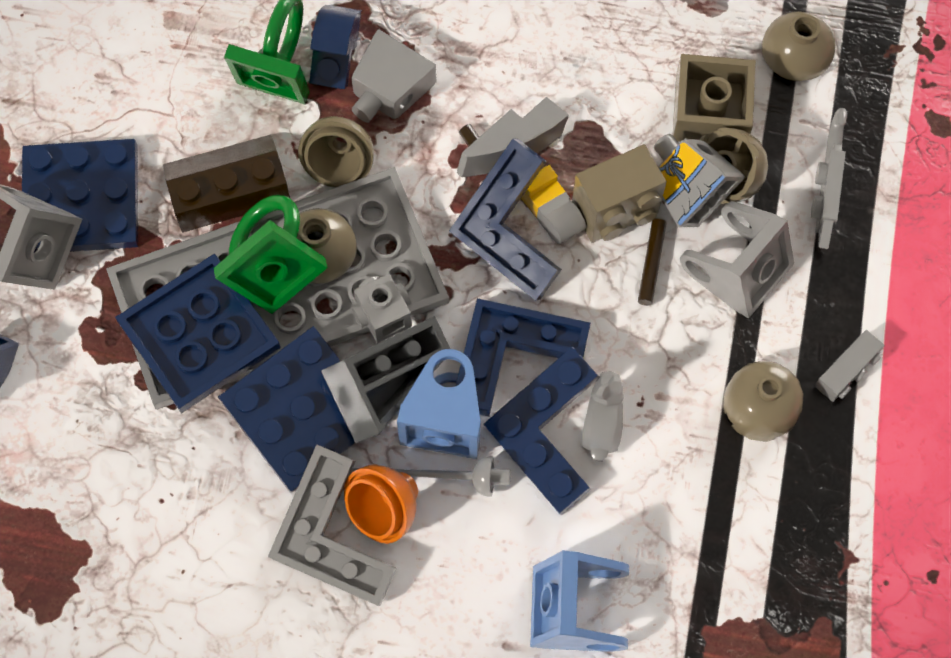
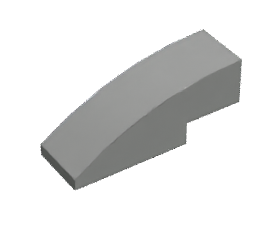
(536, 130)

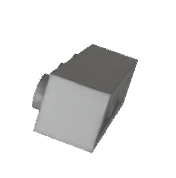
(850, 366)

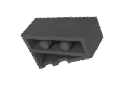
(377, 380)

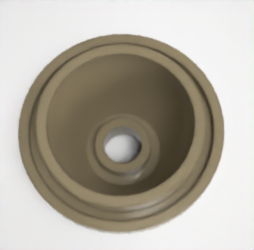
(796, 55)
(334, 161)
(336, 245)

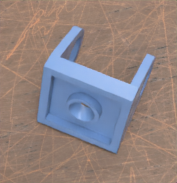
(442, 416)
(556, 602)

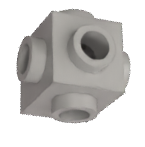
(382, 307)

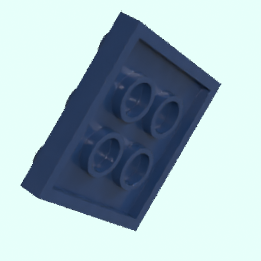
(92, 183)
(197, 334)
(290, 408)

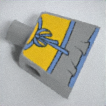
(695, 179)

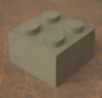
(712, 95)
(619, 193)

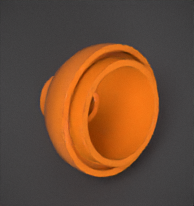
(381, 502)

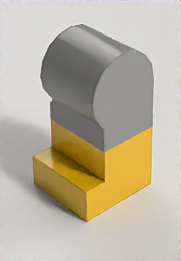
(553, 206)

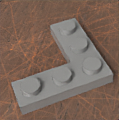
(302, 537)

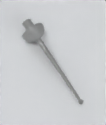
(483, 475)

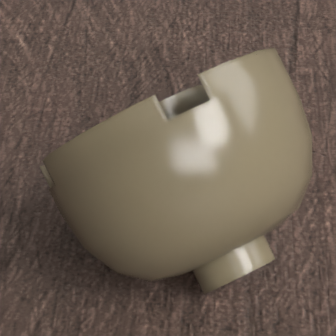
(743, 153)
(763, 400)

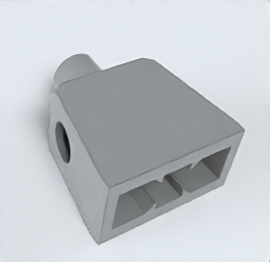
(390, 78)

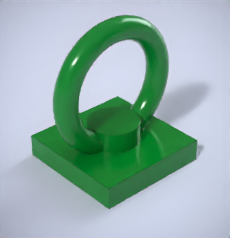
(267, 68)
(272, 261)

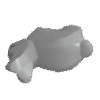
(604, 417)

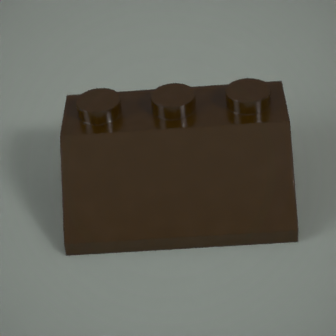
(224, 182)

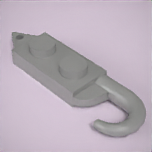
(829, 176)

